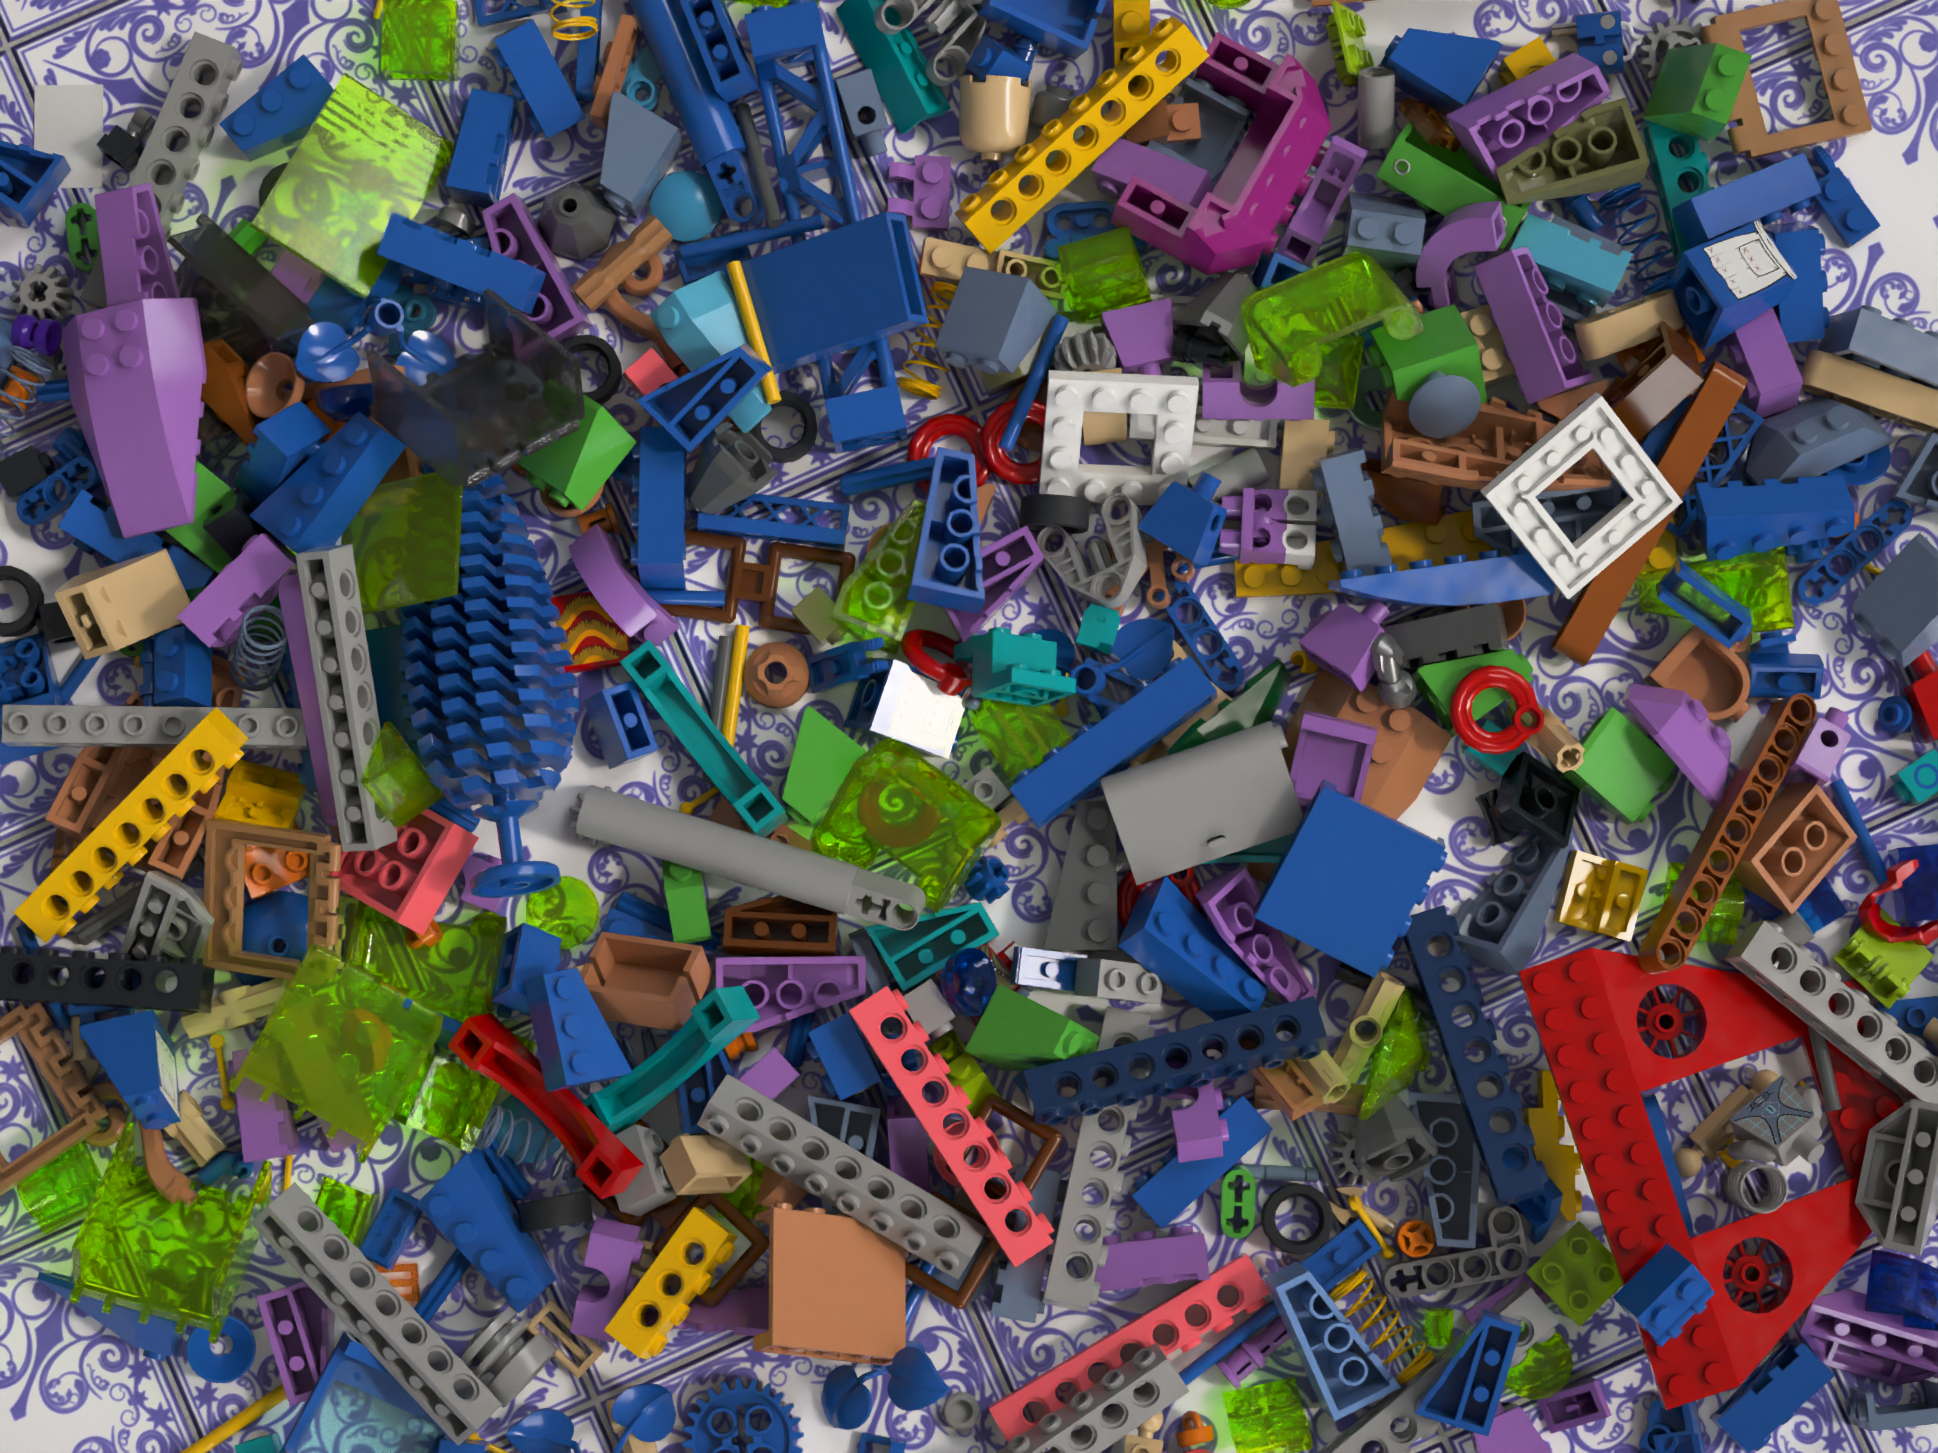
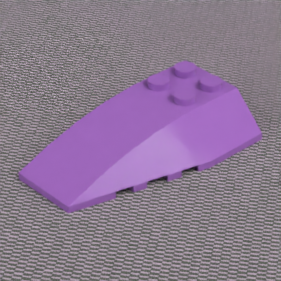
(139, 405)

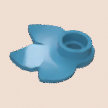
(643, 75)
(410, 302)

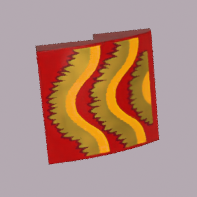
(592, 634)

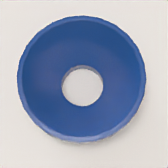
(227, 1366)

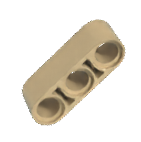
(1627, 324)

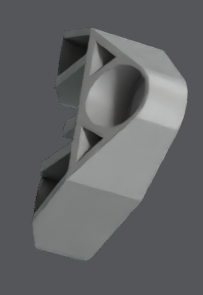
(959, 43)
(1127, 543)

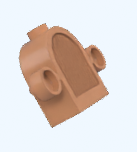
(1706, 673)

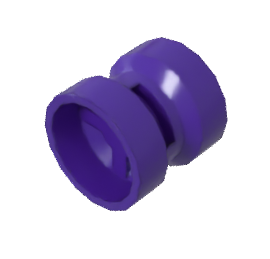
(34, 334)

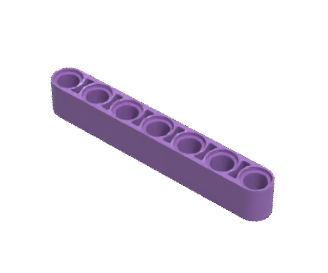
(299, 646)

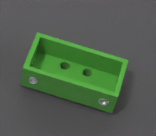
(1442, 179)

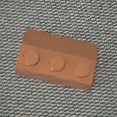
(1794, 846)

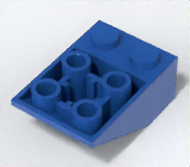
(26, 679)

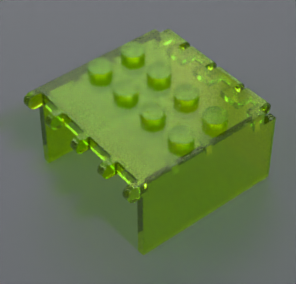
(340, 1047)
(163, 1254)

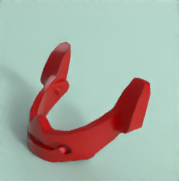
(1870, 912)

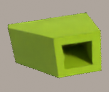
(963, 1069)

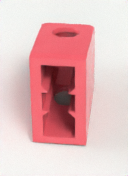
(649, 373)

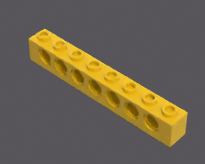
(1101, 131)
(42, 908)

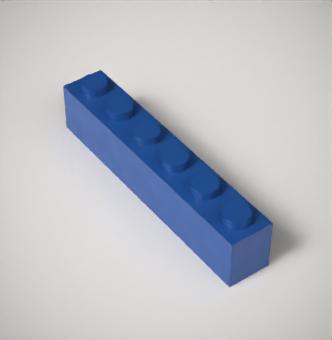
(1114, 741)

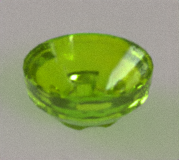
(860, 852)

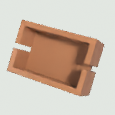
(646, 980)

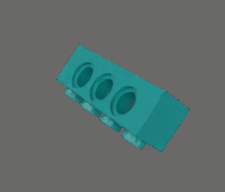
(1669, 169)

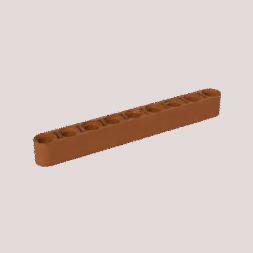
(1678, 464)
(1714, 841)

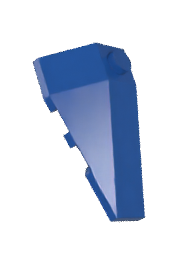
(156, 1337)

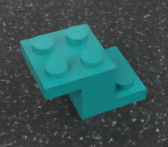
(1014, 668)

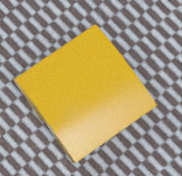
(261, 796)
(1600, 895)

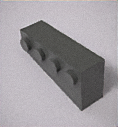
(1449, 635)
(1087, 887)

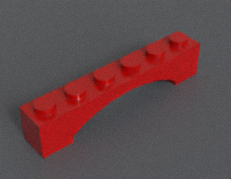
(597, 1153)

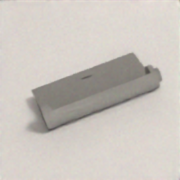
(1210, 790)

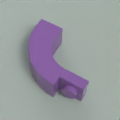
(1322, 201)
(1466, 230)
(617, 590)

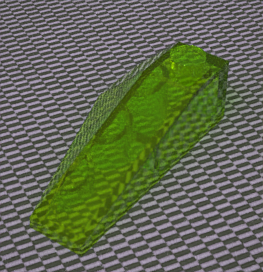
(1751, 579)
(875, 594)
(1396, 1056)

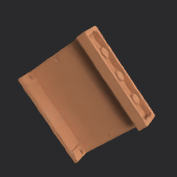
(832, 1288)

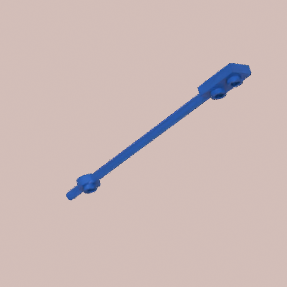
(1327, 1265)

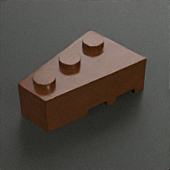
(1655, 383)
(780, 929)

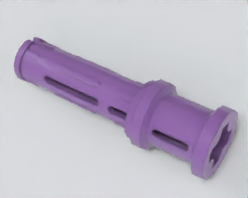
(1253, 1353)

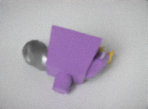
(1354, 647)

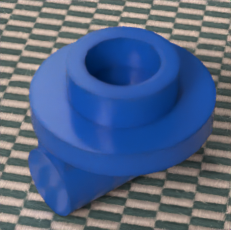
(1895, 714)

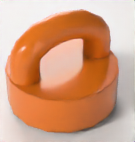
(430, 938)
(1193, 1436)

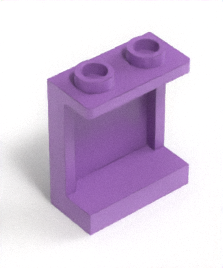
(1334, 752)

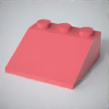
(411, 874)

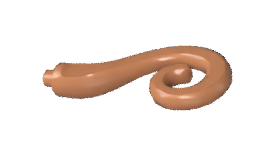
(637, 320)
(162, 1174)

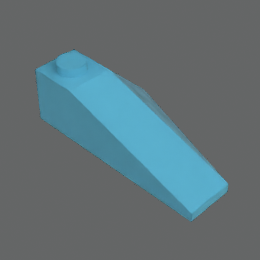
(703, 325)

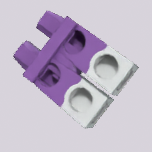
(1273, 527)

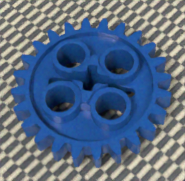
(777, 1436)

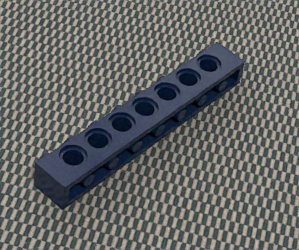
(1152, 1054)
(1506, 1183)

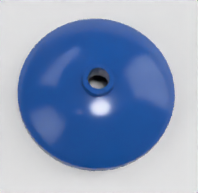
(274, 918)

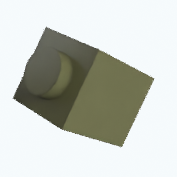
(815, 616)

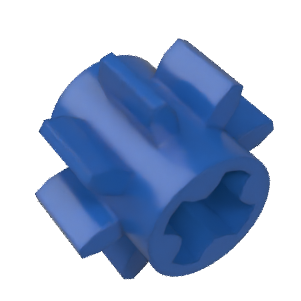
(70, 445)
(1807, 552)
(987, 880)

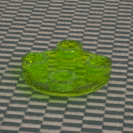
(565, 911)
(1542, 1370)

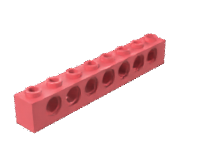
(1015, 1244)
(1238, 1273)

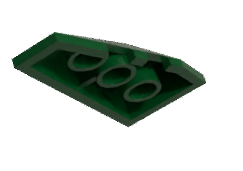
(1253, 707)

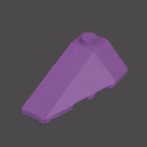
(1229, 907)
(792, 985)
(741, 1310)

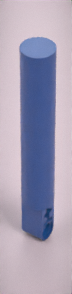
(700, 107)

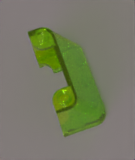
(1319, 306)
(913, 817)
(450, 976)

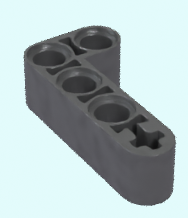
(1454, 1261)

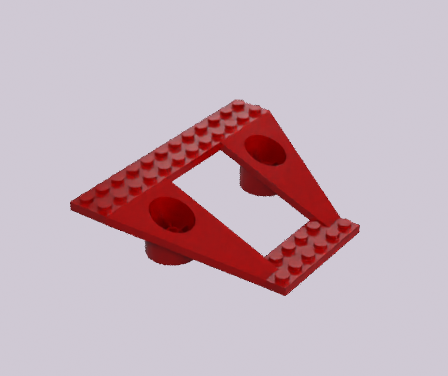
(1600, 1066)

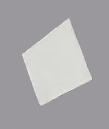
(71, 124)

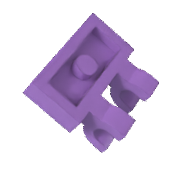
(930, 191)

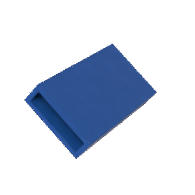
(836, 291)

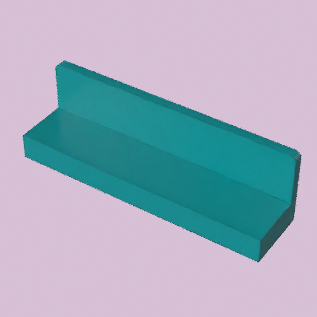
(895, 64)

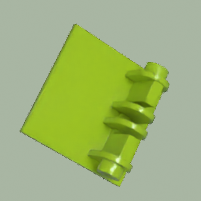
(1347, 33)
(1881, 966)
(1577, 1274)

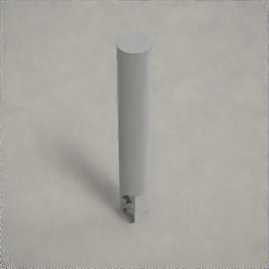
(748, 859)

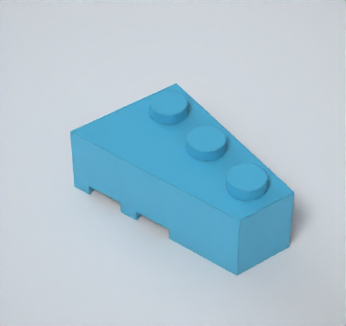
(1571, 262)

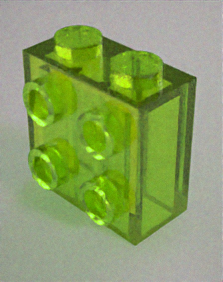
(421, 40)
(1102, 274)
(1018, 734)

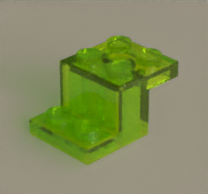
(447, 1101)

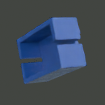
(1048, 22)

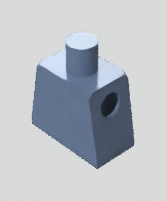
(860, 94)

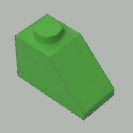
(686, 903)

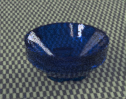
(344, 401)
(975, 980)

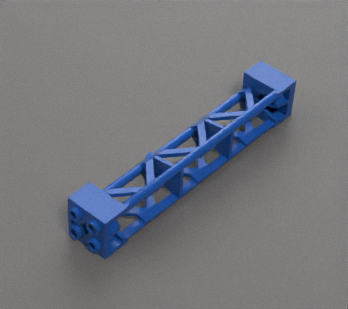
(785, 41)

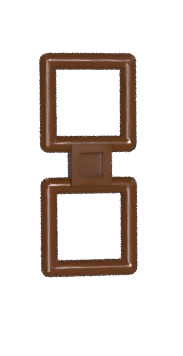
(757, 581)
(1052, 1137)
(674, 1213)

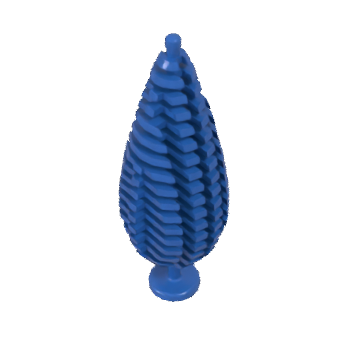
(492, 685)

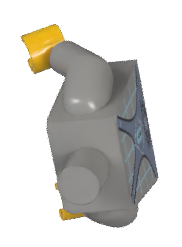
(1777, 1126)

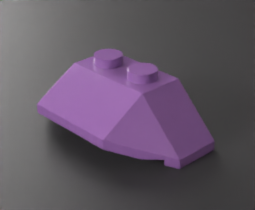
(1685, 736)
(1868, 1341)

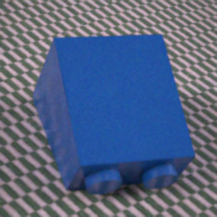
(1440, 66)

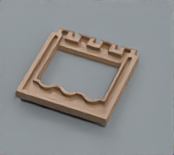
(1838, 81)
(225, 893)
(65, 1082)

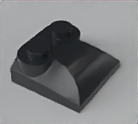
(1536, 800)

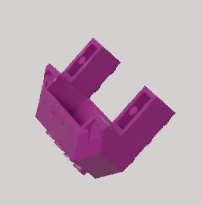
(1261, 178)

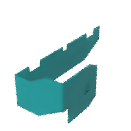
(1098, 629)

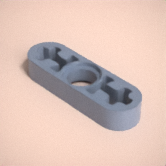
(874, 972)

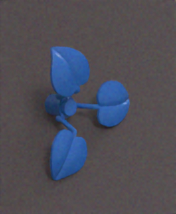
(328, 355)
(1140, 645)
(912, 1387)
(642, 1409)

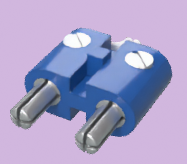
(1600, 39)

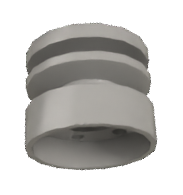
(507, 1355)

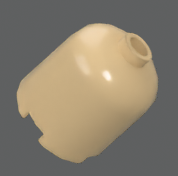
(994, 115)

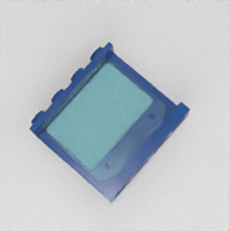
(360, 1409)

